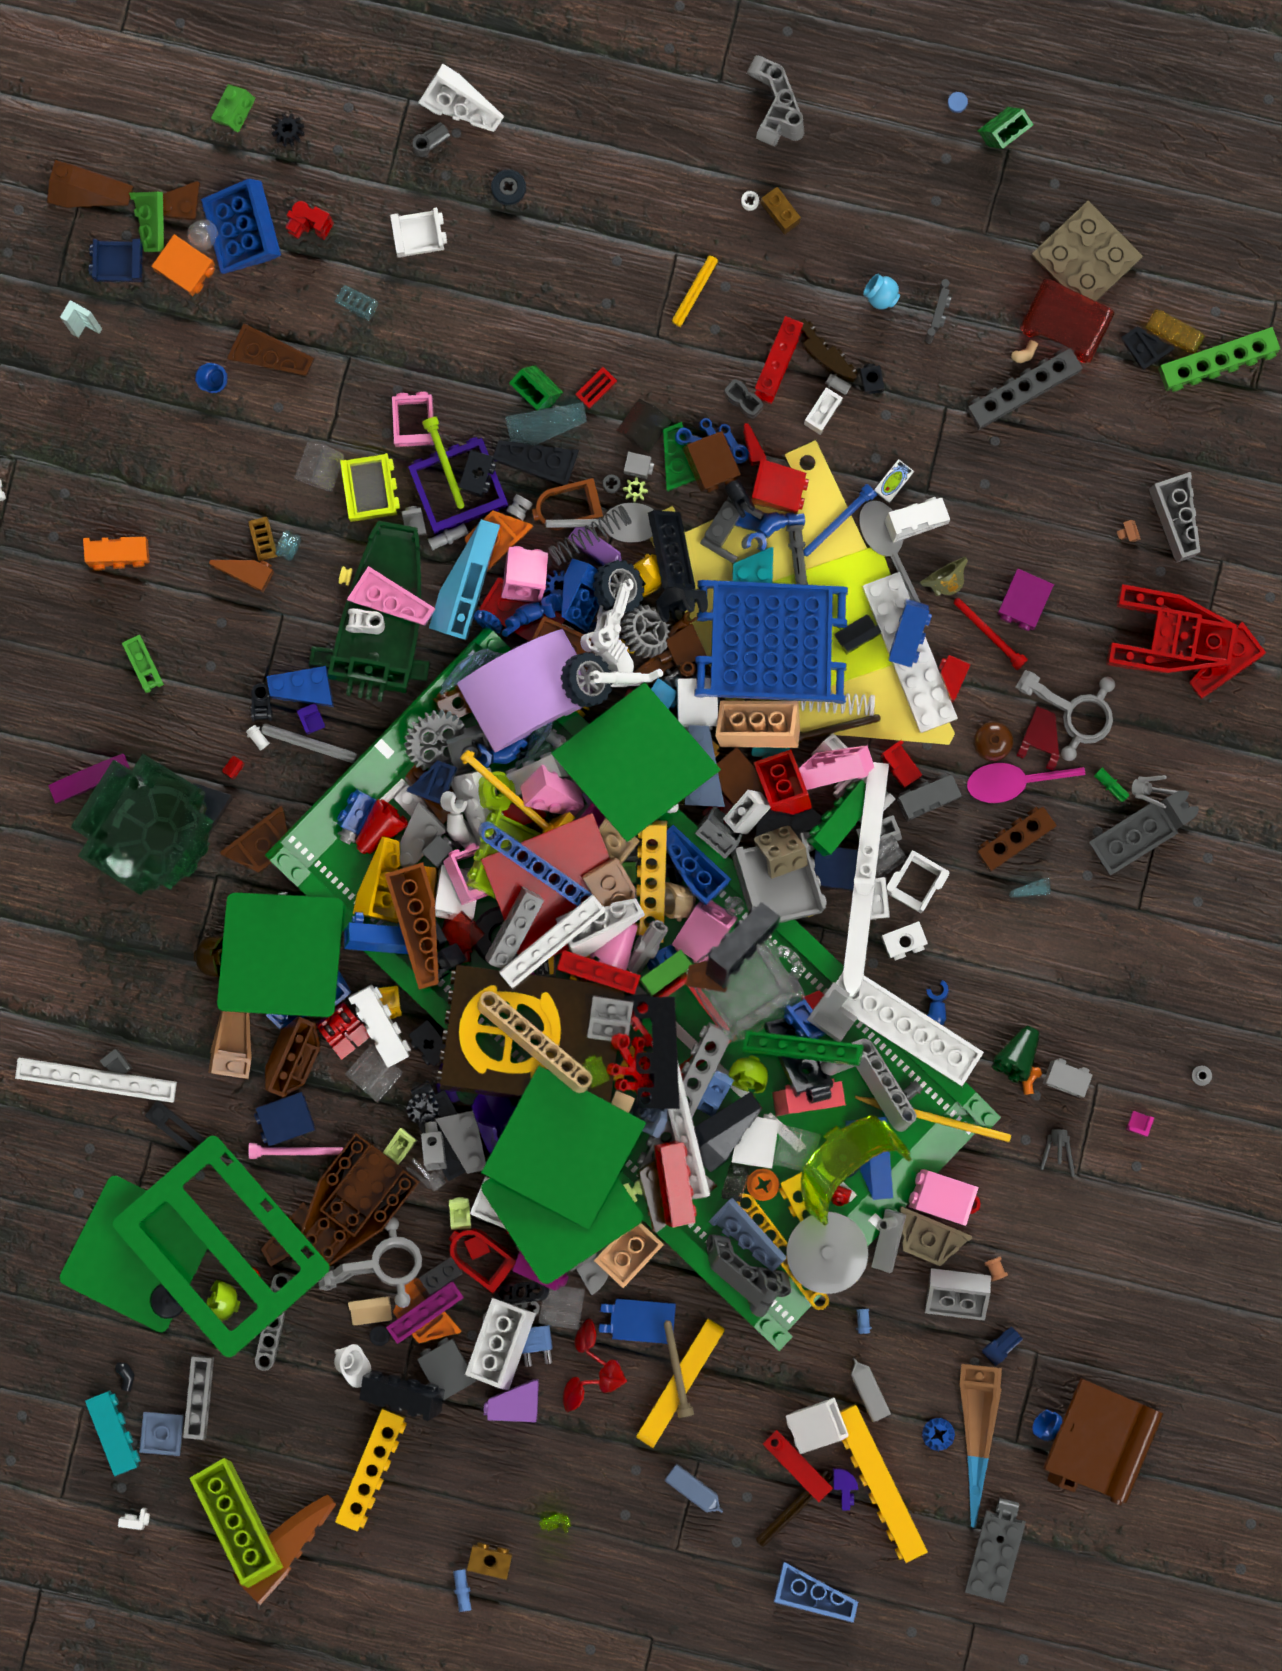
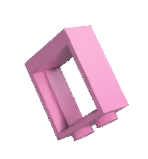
(411, 440)
(456, 876)

